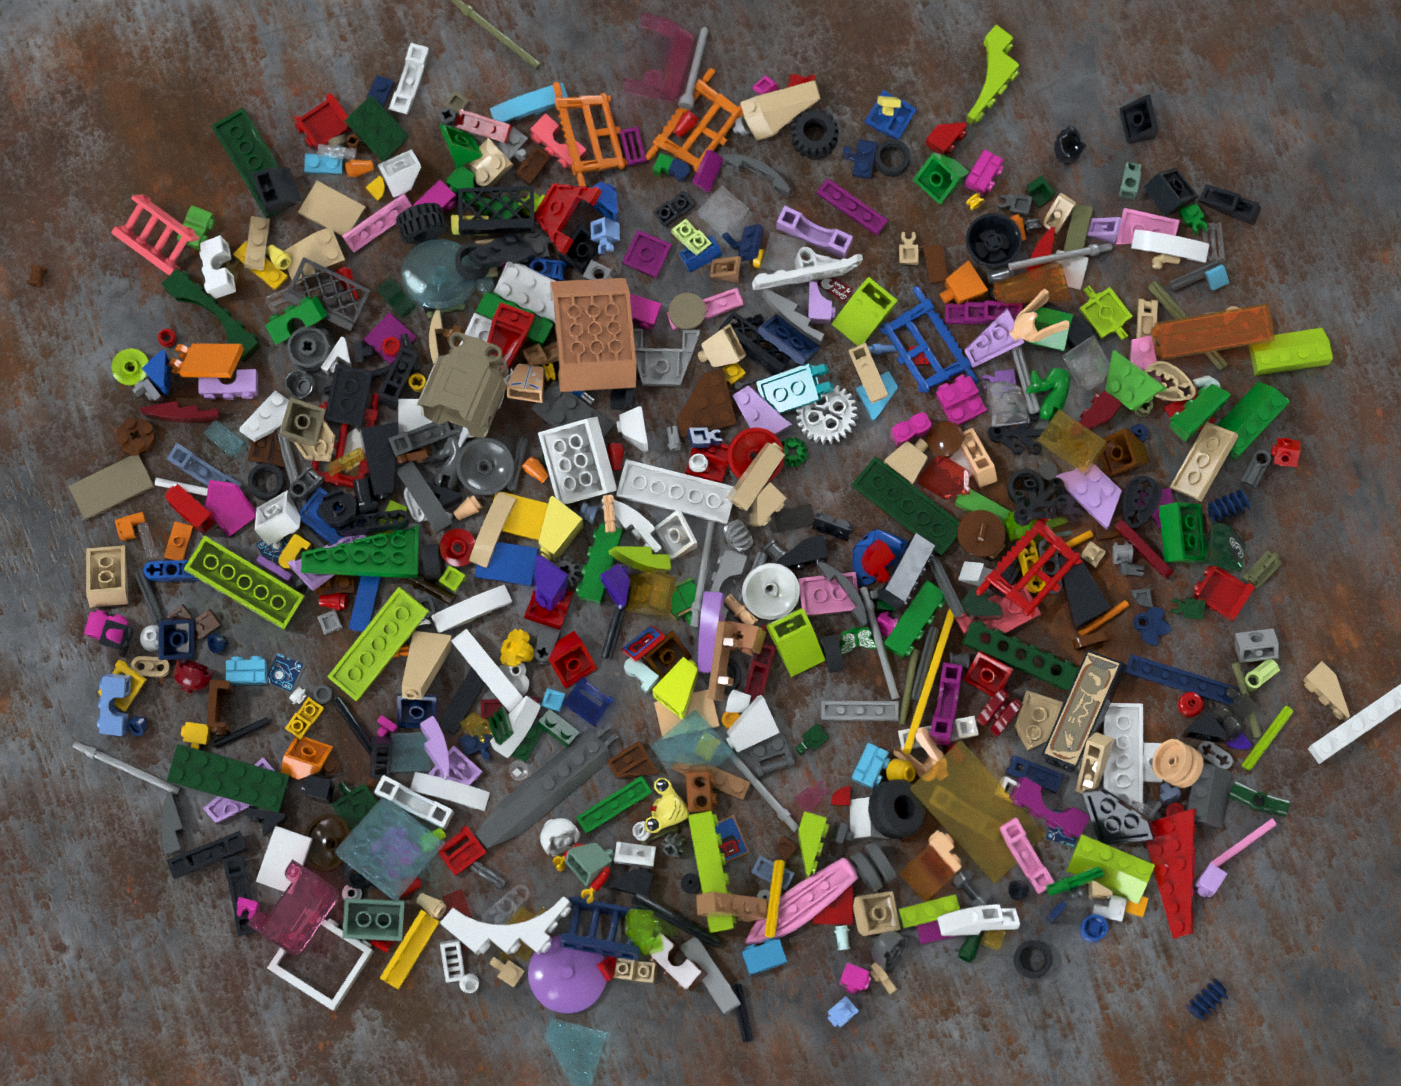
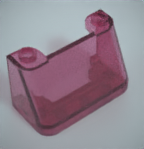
(297, 911)

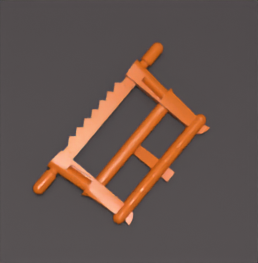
(585, 102)
(682, 153)

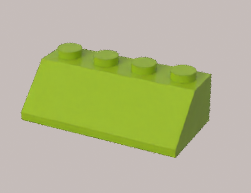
(1291, 352)
(1123, 873)

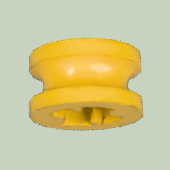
(975, 201)
(549, 372)
(419, 377)

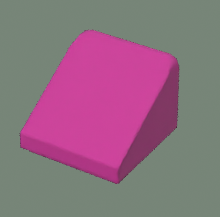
(765, 86)

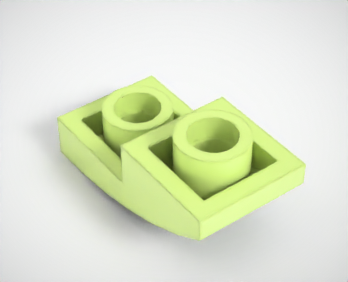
(690, 237)

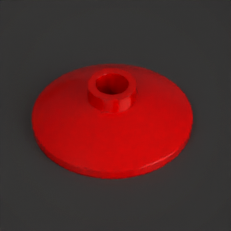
(465, 542)

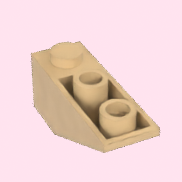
(868, 373)
(1326, 686)

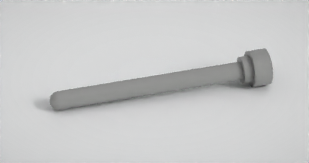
(687, 101)

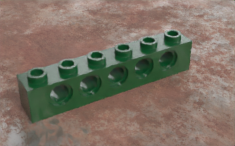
(1067, 670)

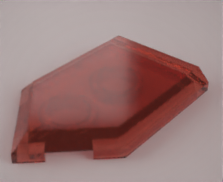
(945, 478)

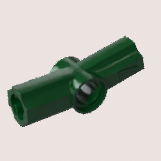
(1270, 804)

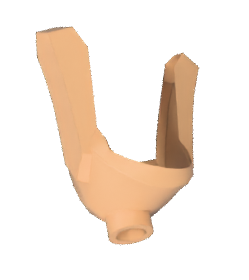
(1024, 324)
(930, 747)

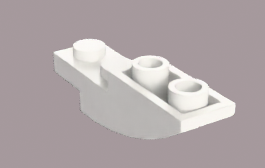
(629, 518)
(974, 919)

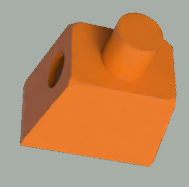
(964, 285)

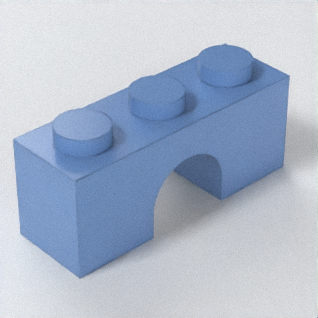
(110, 719)

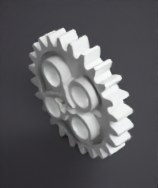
(819, 428)

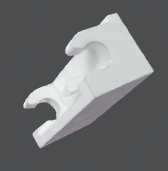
(635, 855)

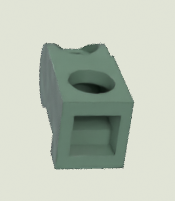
(1130, 181)

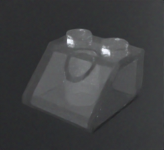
(1087, 363)
(1006, 404)

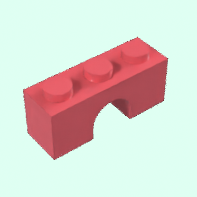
(545, 132)

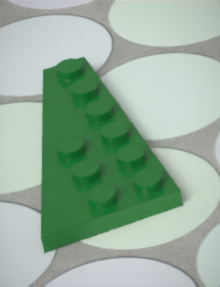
(369, 556)

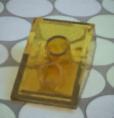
(1072, 442)
(651, 593)

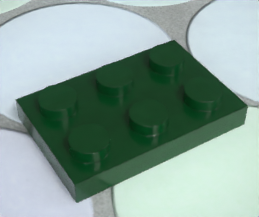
(376, 128)

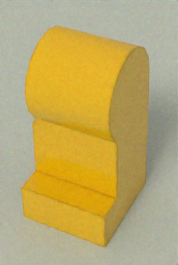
(293, 551)

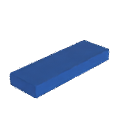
(364, 603)

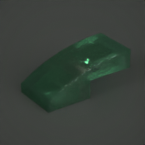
(395, 298)

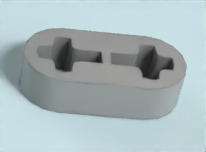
(1217, 751)

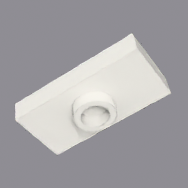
(1148, 754)

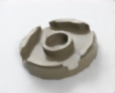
(687, 311)

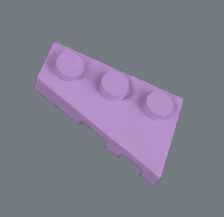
(993, 340)

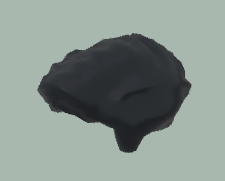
(1068, 145)

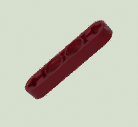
(1143, 549)

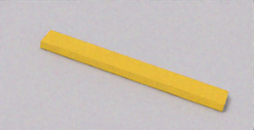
(928, 683)

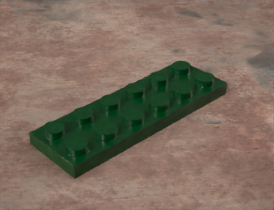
(245, 150)
(907, 505)
(228, 778)

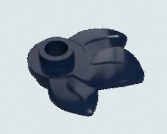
(1154, 625)

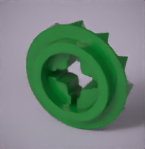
(802, 452)

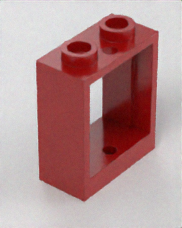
(190, 509)

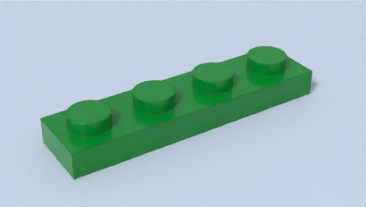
(614, 805)

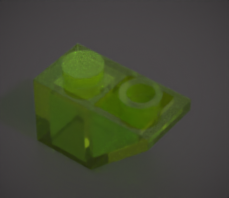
(640, 929)

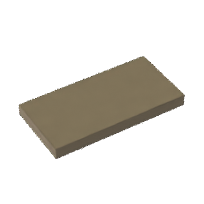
(111, 486)

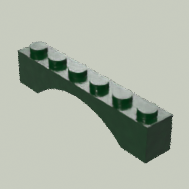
(183, 290)

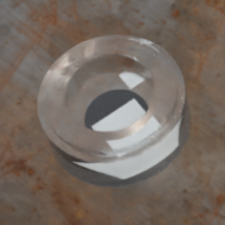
(518, 770)

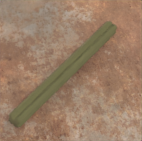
(1177, 313)

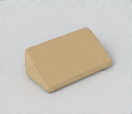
(1098, 892)

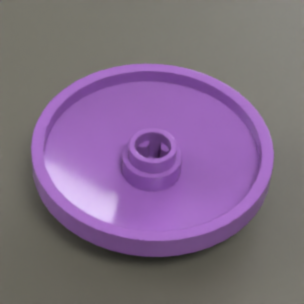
(566, 978)

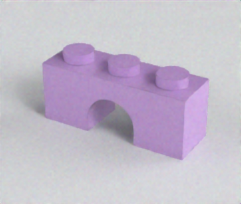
(244, 386)

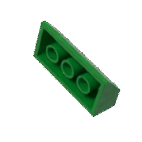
(1253, 416)

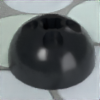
(995, 231)

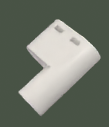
(1114, 910)

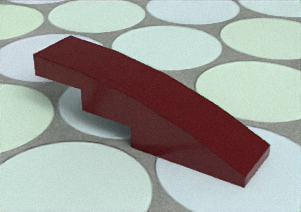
(174, 413)
(760, 667)

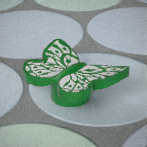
(856, 637)

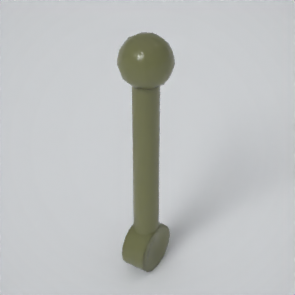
(461, 307)
(674, 828)

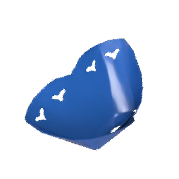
(892, 542)

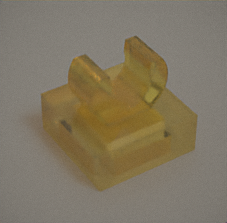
(992, 939)

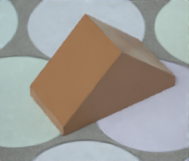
(726, 269)

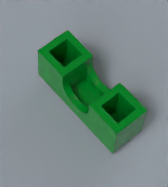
(308, 311)

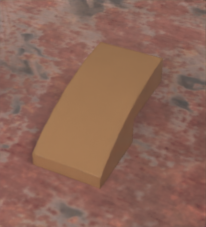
(538, 356)

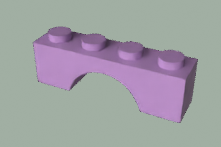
(829, 240)

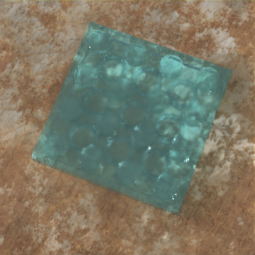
(389, 848)

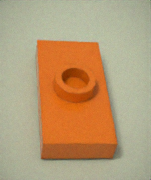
(178, 541)

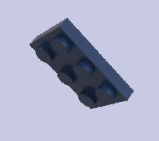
(788, 339)

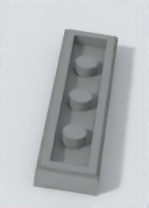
(860, 711)

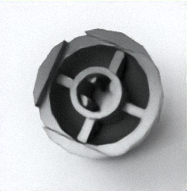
(887, 948)

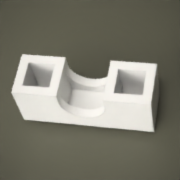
(213, 254)

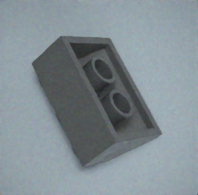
(1210, 796)

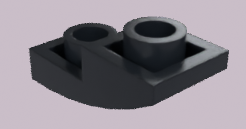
(674, 209)

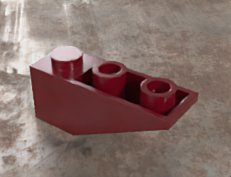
(1101, 411)

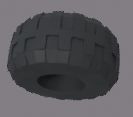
(882, 809)

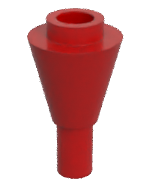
(348, 274)

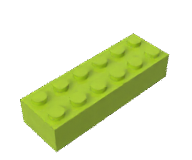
(243, 582)
(710, 863)

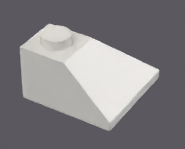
(400, 172)
(633, 428)

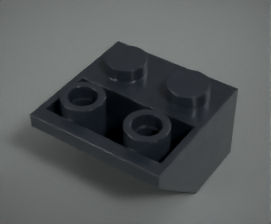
(276, 189)

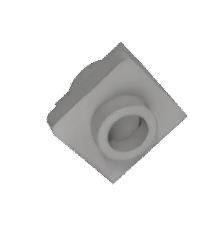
(152, 394)

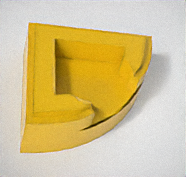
(376, 188)

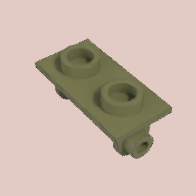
(1262, 569)

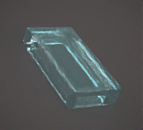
(224, 438)

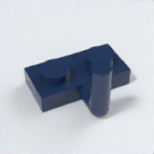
(863, 158)
(749, 243)
(473, 745)

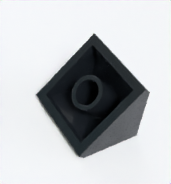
(1139, 120)
(581, 250)
(1205, 729)

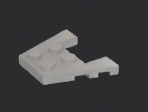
(661, 365)

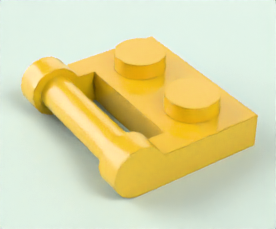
(137, 683)

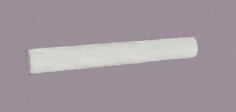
(187, 487)

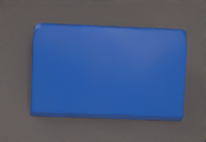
(695, 261)

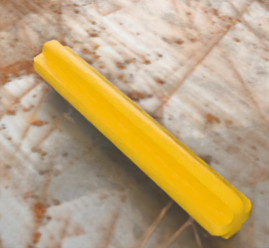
(774, 899)

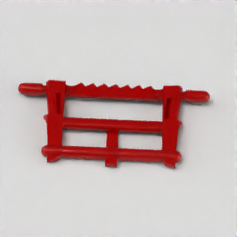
(371, 417)
(1012, 593)

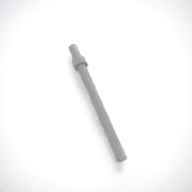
(1091, 250)
(697, 604)
(869, 608)
(93, 752)
(783, 814)

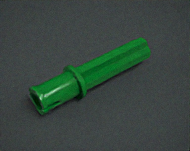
(1074, 881)

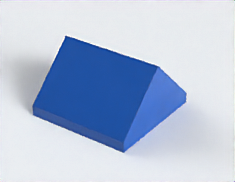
(159, 372)

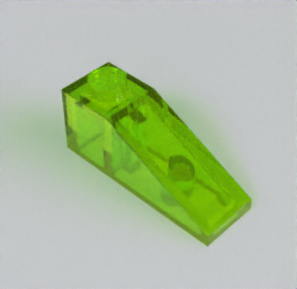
(1016, 531)

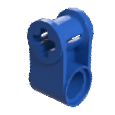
(550, 268)

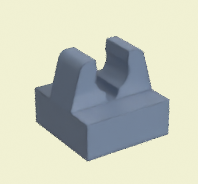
(1169, 795)

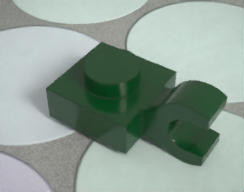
(813, 738)

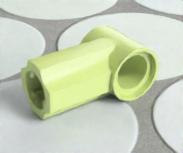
(1261, 674)

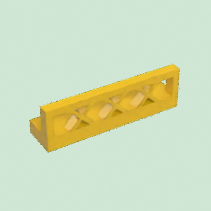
(409, 950)

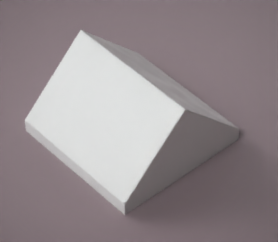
(676, 535)
(860, 820)

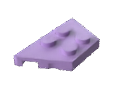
(1093, 492)

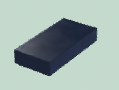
(1056, 911)

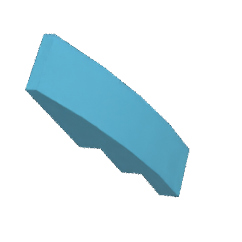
(526, 105)

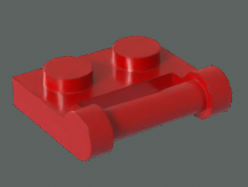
(465, 855)

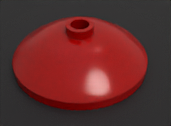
(747, 442)

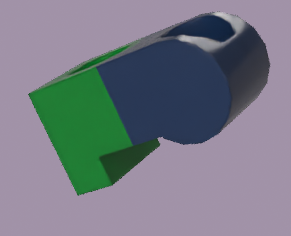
(672, 167)

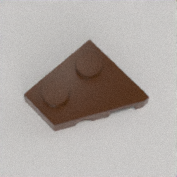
(266, 451)

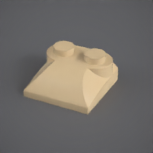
(490, 166)
(876, 913)

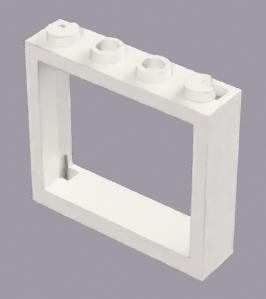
(332, 1004)

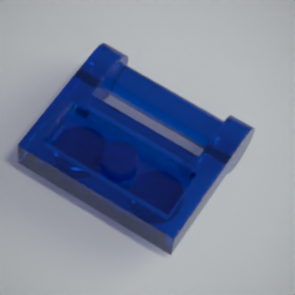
(585, 707)

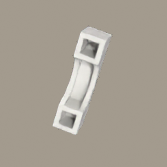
(414, 803)

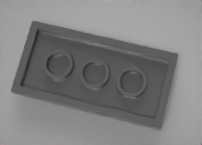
(565, 408)

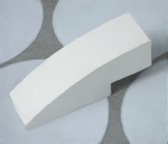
(521, 720)

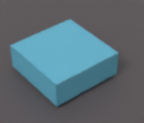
(1217, 277)
(553, 700)

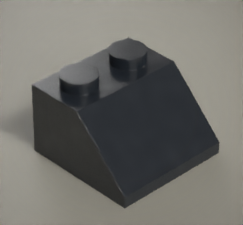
(1170, 191)

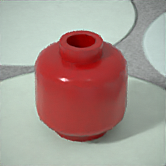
(1185, 709)

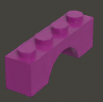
(947, 703)
(1028, 795)

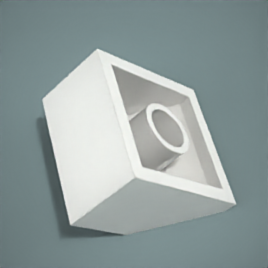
(277, 518)

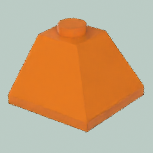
(304, 757)

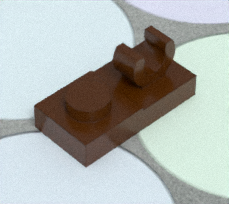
(337, 584)

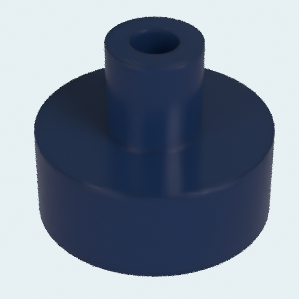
(1143, 432)
(216, 643)
(137, 725)

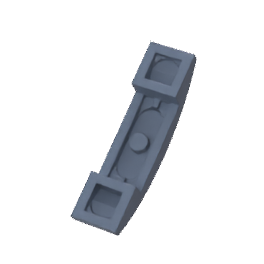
(196, 467)

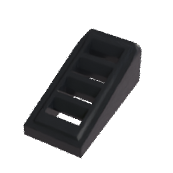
(381, 744)

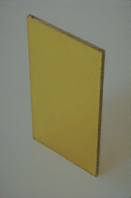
(973, 808)

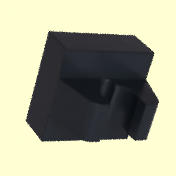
(362, 350)

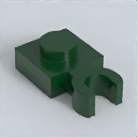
(1192, 607)

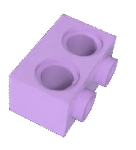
(1209, 881)

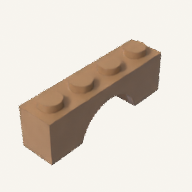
(725, 904)

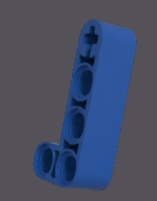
(180, 575)

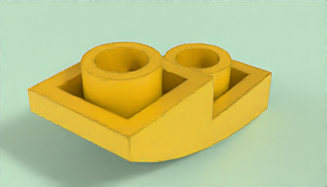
(304, 718)

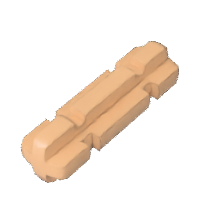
(609, 514)

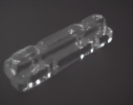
(147, 540)

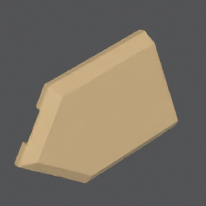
(324, 446)
(1036, 719)

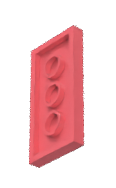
(1010, 620)

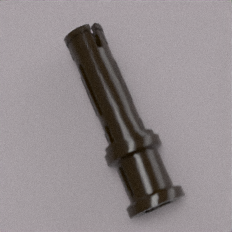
(431, 588)

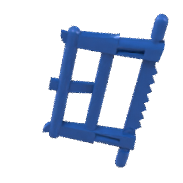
(941, 375)

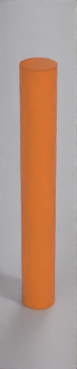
(1104, 618)

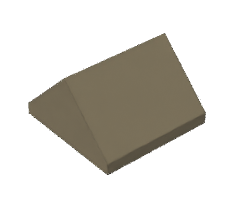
(302, 422)

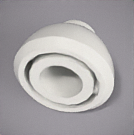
(150, 638)

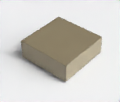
(457, 102)

